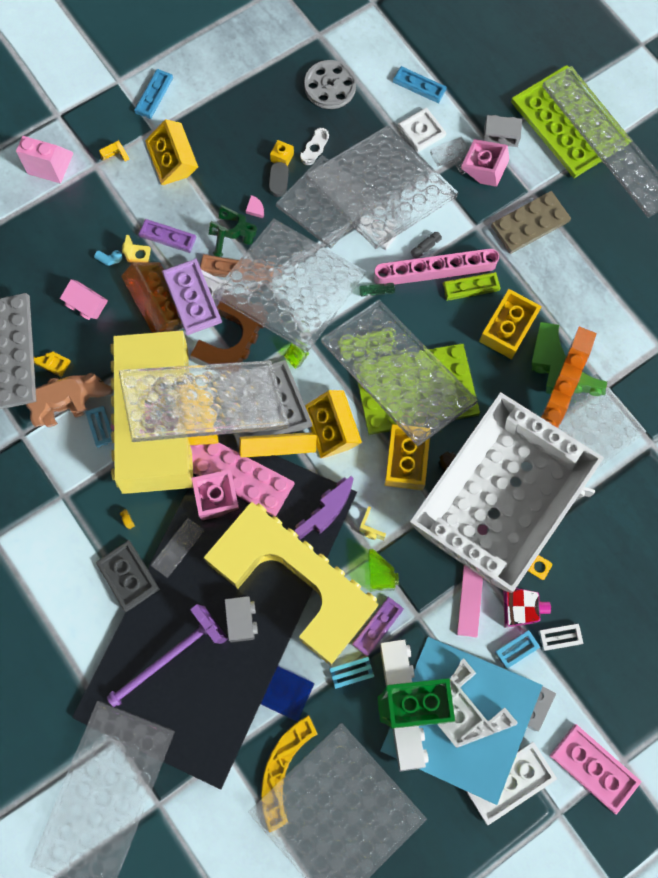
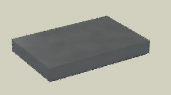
(127, 576)

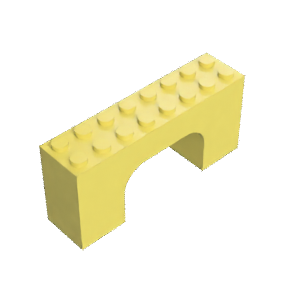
(153, 463)
(260, 538)

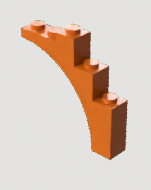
(569, 376)

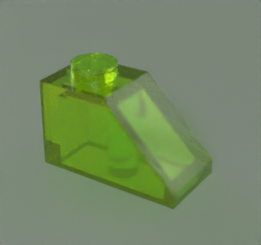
(381, 573)

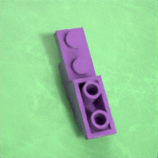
(332, 504)

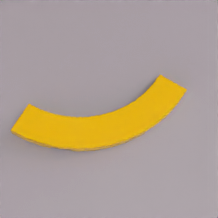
(284, 752)

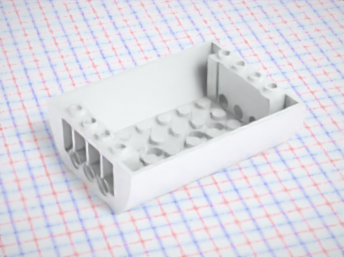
(481, 482)

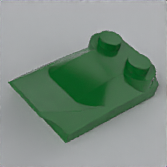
(416, 704)

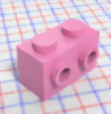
(83, 299)

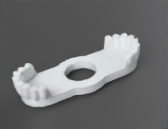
(320, 138)

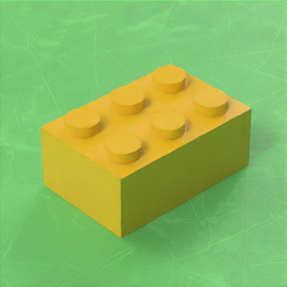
(510, 324)
(406, 461)

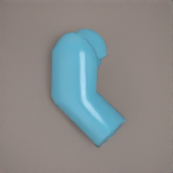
(109, 260)

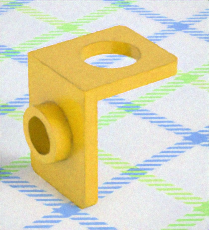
(548, 565)

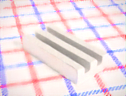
(544, 640)

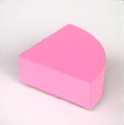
(255, 207)

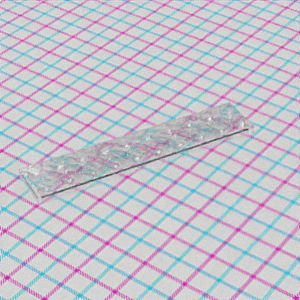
(606, 138)

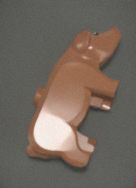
(65, 394)

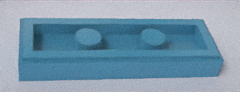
(419, 84)
(153, 94)

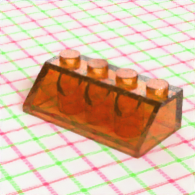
(152, 296)

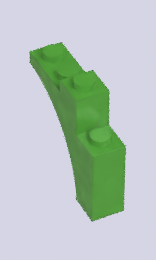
(550, 358)

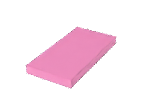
(595, 769)

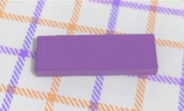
(167, 235)
(377, 626)

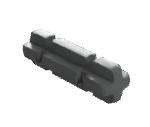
(426, 245)

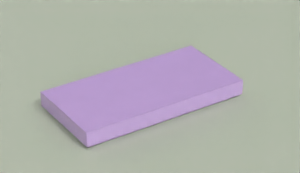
(191, 296)

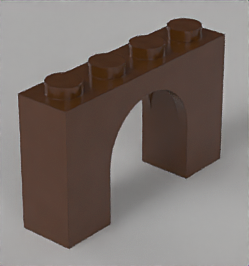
(207, 354)

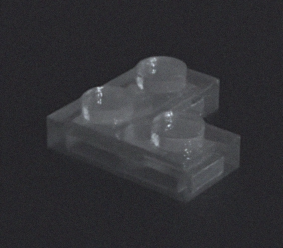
(451, 151)

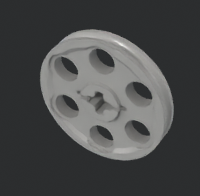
(331, 78)

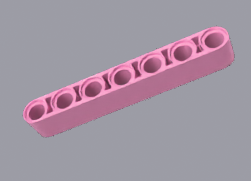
(443, 262)

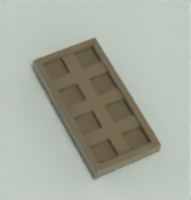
(530, 222)

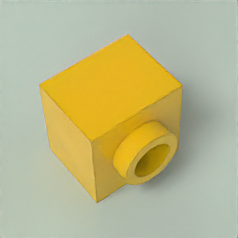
(282, 153)

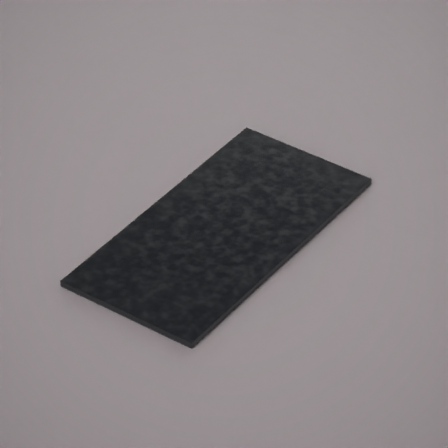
(211, 687)

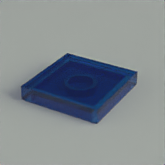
(287, 693)

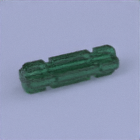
(377, 289)

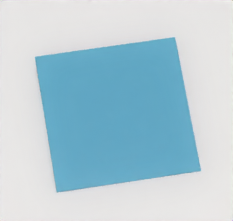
(485, 763)

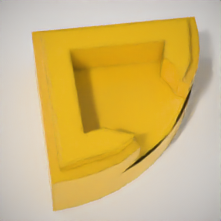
(127, 519)

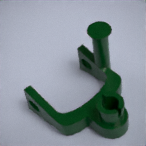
(243, 228)

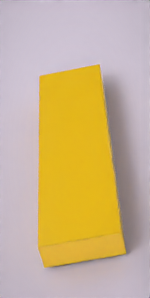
(277, 444)

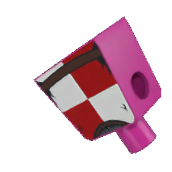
(523, 607)

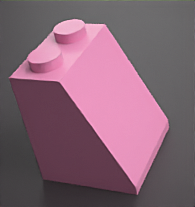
(44, 159)

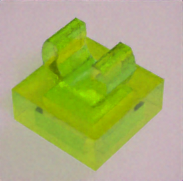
(295, 355)

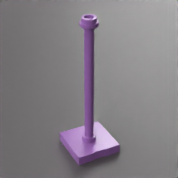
(207, 626)

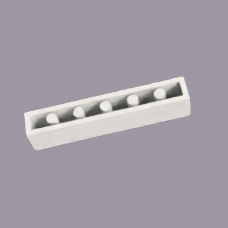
(408, 739)

